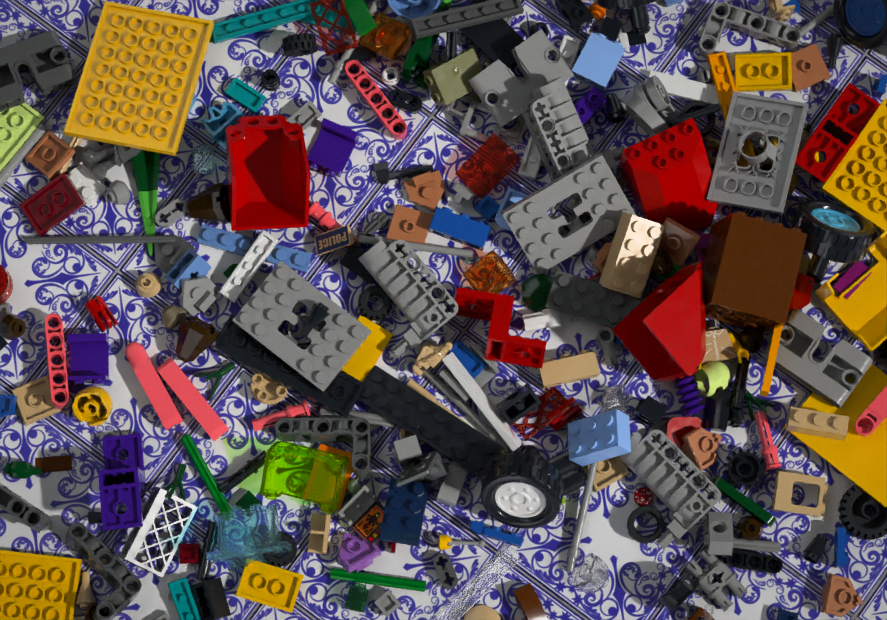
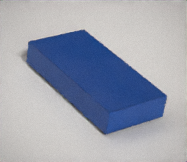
(469, 360)

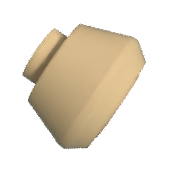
(150, 289)

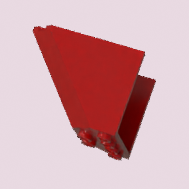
(267, 173)
(671, 177)
(669, 326)

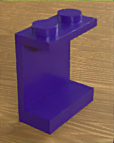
(332, 148)
(88, 358)

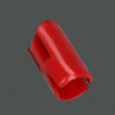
(101, 313)
(566, 417)

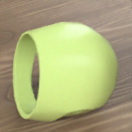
(717, 374)

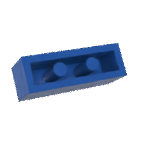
(460, 228)

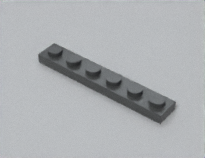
(465, 17)

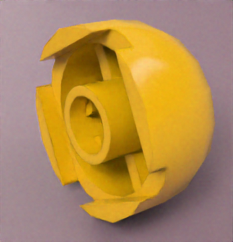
(92, 405)

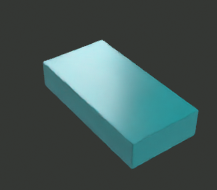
(245, 95)

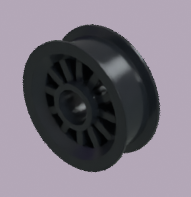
(678, 592)

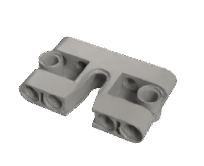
(507, 89)
(822, 377)

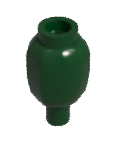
(21, 469)

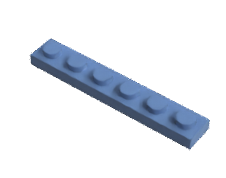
(240, 244)

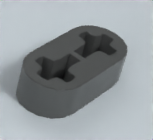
(450, 569)

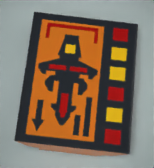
(370, 523)

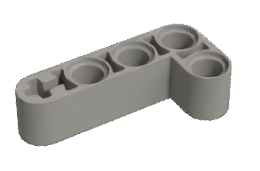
(452, 485)

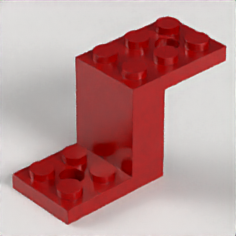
(837, 132)
(500, 345)

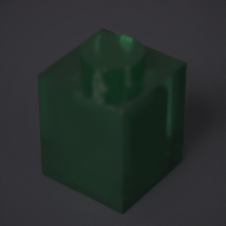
(357, 598)

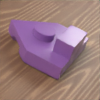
(357, 553)

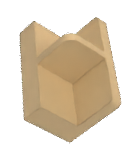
(319, 533)

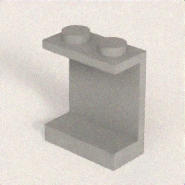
(482, 379)

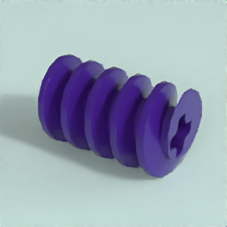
(688, 394)

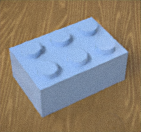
(599, 437)

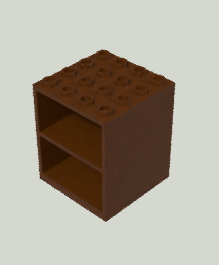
(751, 271)

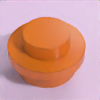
(597, 11)

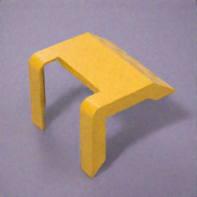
(866, 309)

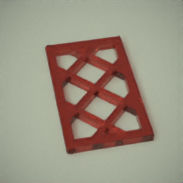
(324, 38)
(560, 399)

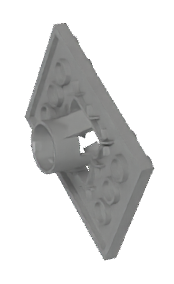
(762, 119)
(539, 232)
(328, 348)

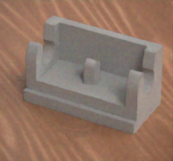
(358, 505)

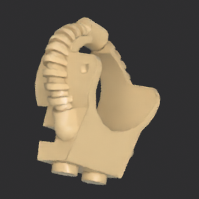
(430, 356)

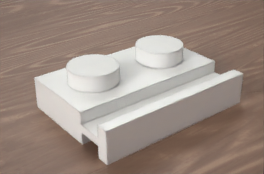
(87, 184)

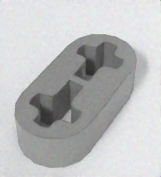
(169, 209)

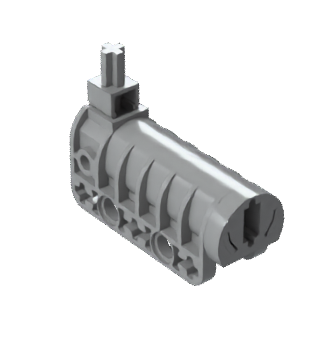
(565, 133)
(408, 292)
(670, 483)

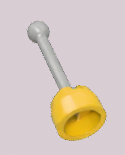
(446, 542)

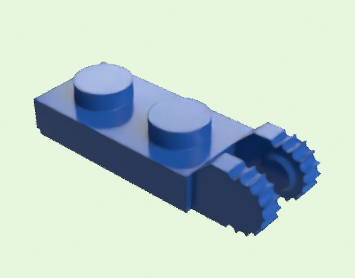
(495, 533)

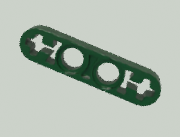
(743, 501)

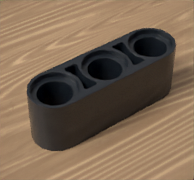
(762, 567)

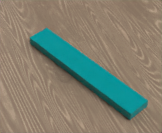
(263, 20)

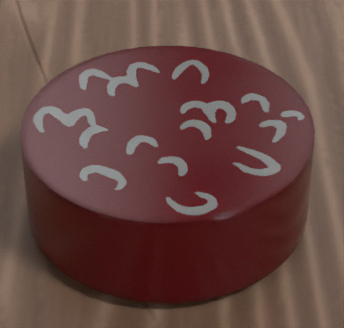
(643, 496)

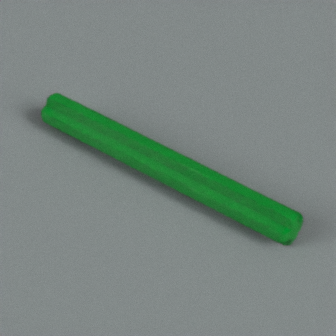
(205, 473)
(376, 579)

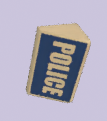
(333, 239)

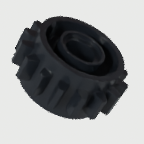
(747, 459)

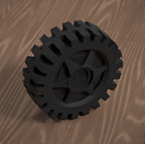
(856, 520)

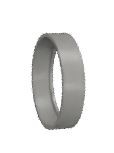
(643, 114)

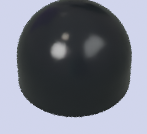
(534, 28)

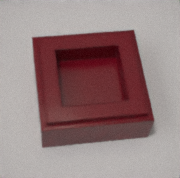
(189, 553)

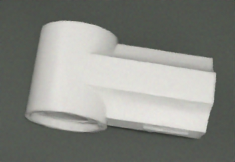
(547, 319)

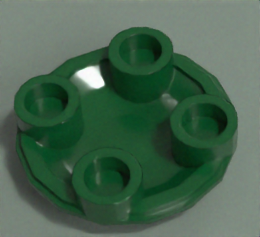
(535, 291)

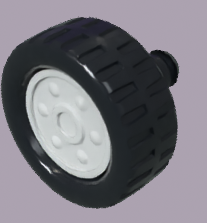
(522, 489)

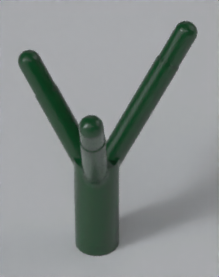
(220, 373)
(750, 398)
(177, 481)

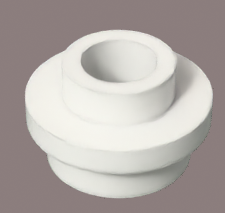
(390, 70)

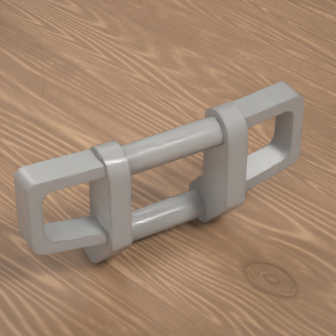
(474, 104)

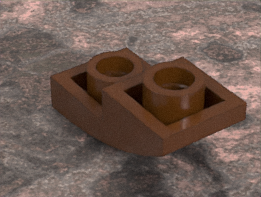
(529, 603)

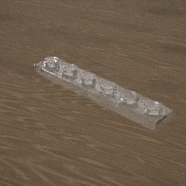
(478, 585)

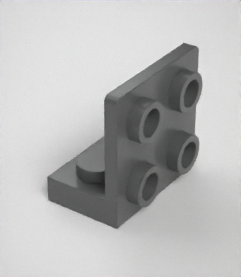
(423, 470)

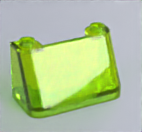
(304, 474)

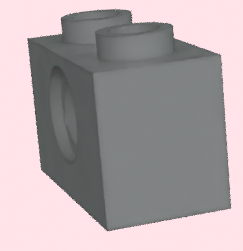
(406, 450)
(719, 533)

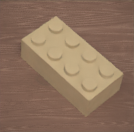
(631, 255)

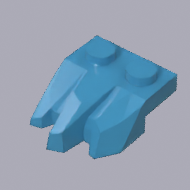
(220, 120)

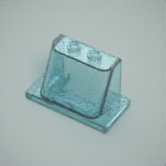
(248, 533)

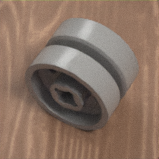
(653, 93)

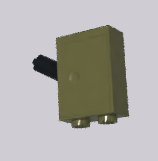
(450, 77)

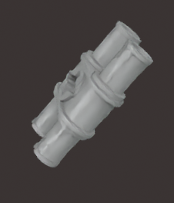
(727, 578)

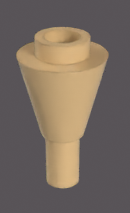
(85, 596)

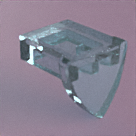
(203, 159)

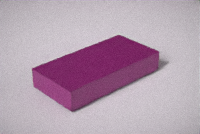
(851, 276)

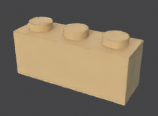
(569, 369)
(817, 423)

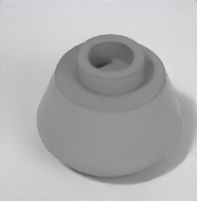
(118, 193)

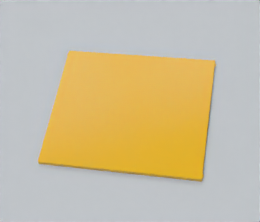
(857, 457)

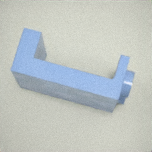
(598, 61)

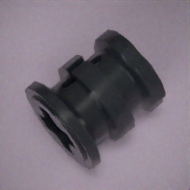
(275, 83)

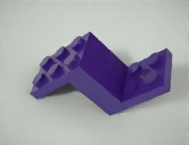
(122, 482)

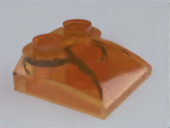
(387, 37)
(490, 274)

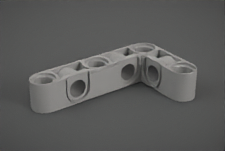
(741, 20)

